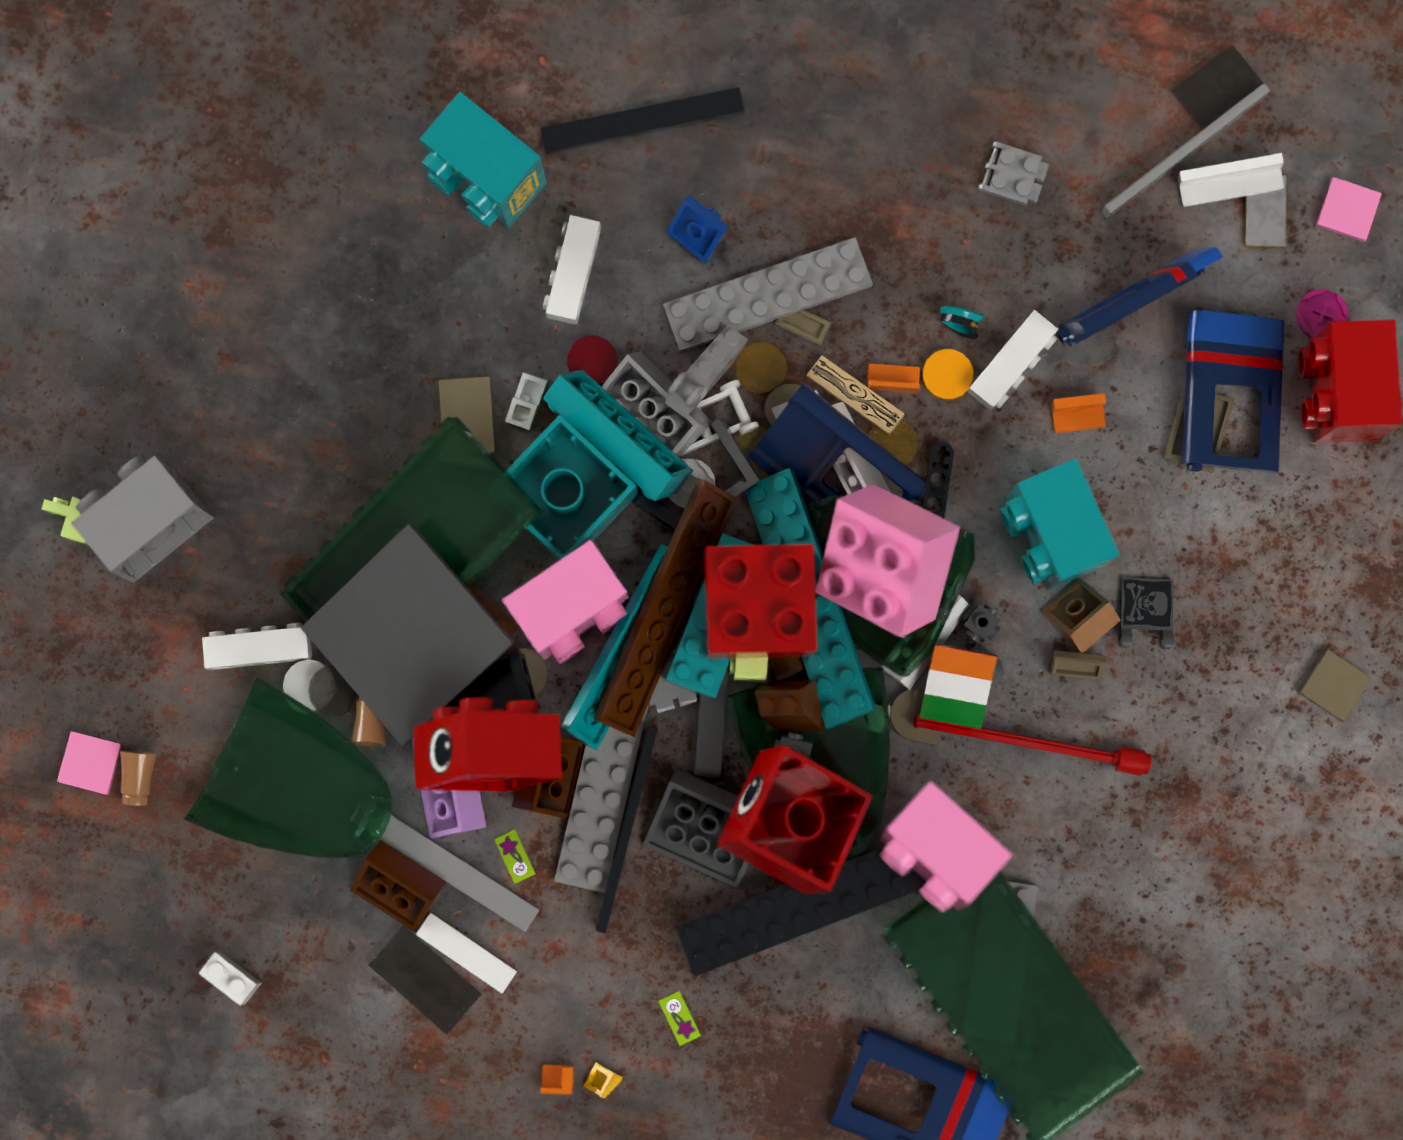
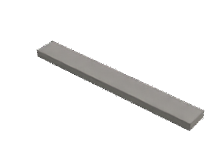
(1185, 151)
(459, 874)

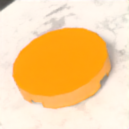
(947, 374)

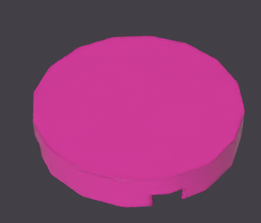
(1319, 310)

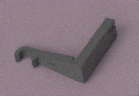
(739, 456)

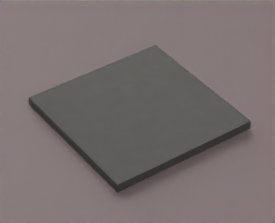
(407, 634)

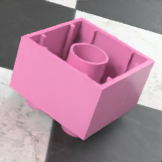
(887, 559)
(568, 603)
(943, 849)

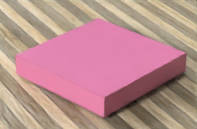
(1348, 209)
(89, 763)

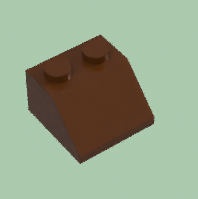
(791, 705)

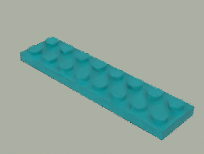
(580, 720)

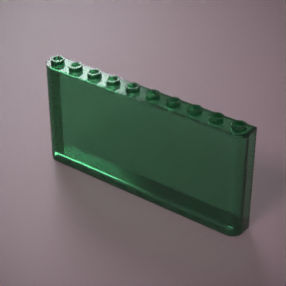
(449, 493)
(1015, 1008)

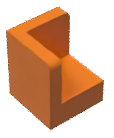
(557, 1079)

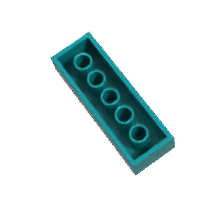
(617, 434)
(690, 666)

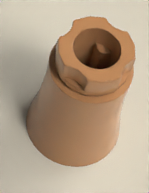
(367, 727)
(136, 776)

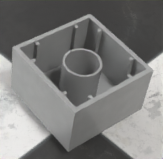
(140, 517)

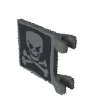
(1146, 606)

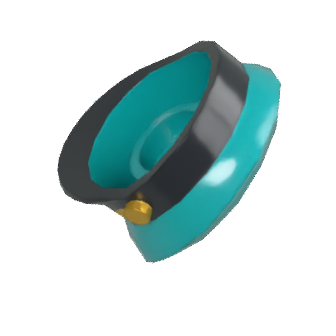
(961, 320)

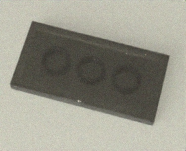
(425, 979)

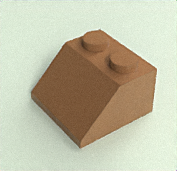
(1081, 615)

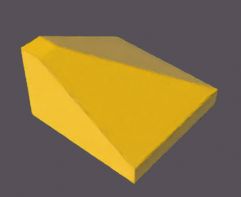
(602, 1080)

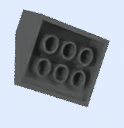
(691, 825)

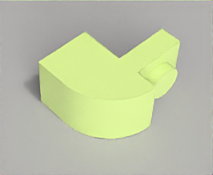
(61, 508)

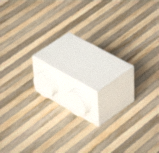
(230, 978)

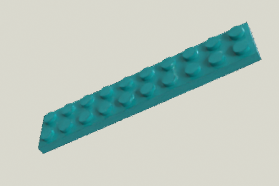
(835, 665)

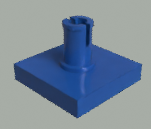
(697, 228)

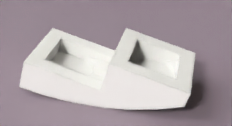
(526, 401)

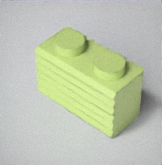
(749, 669)

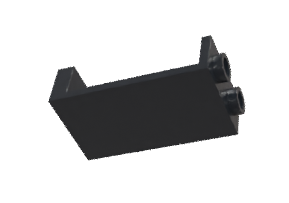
(502, 683)

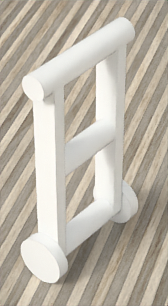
(728, 389)

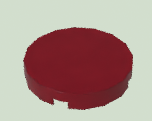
(594, 356)

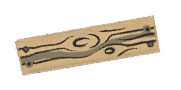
(855, 395)

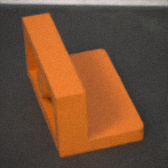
(893, 378)
(1078, 413)

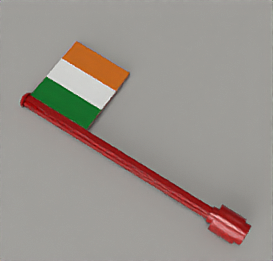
(957, 702)

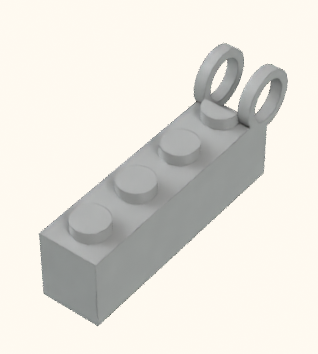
(704, 373)

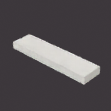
(466, 952)

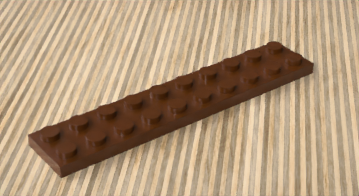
(664, 608)

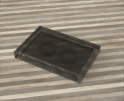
(1217, 87)

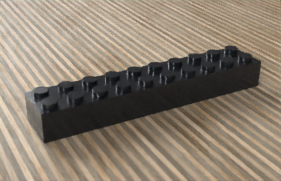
(788, 913)

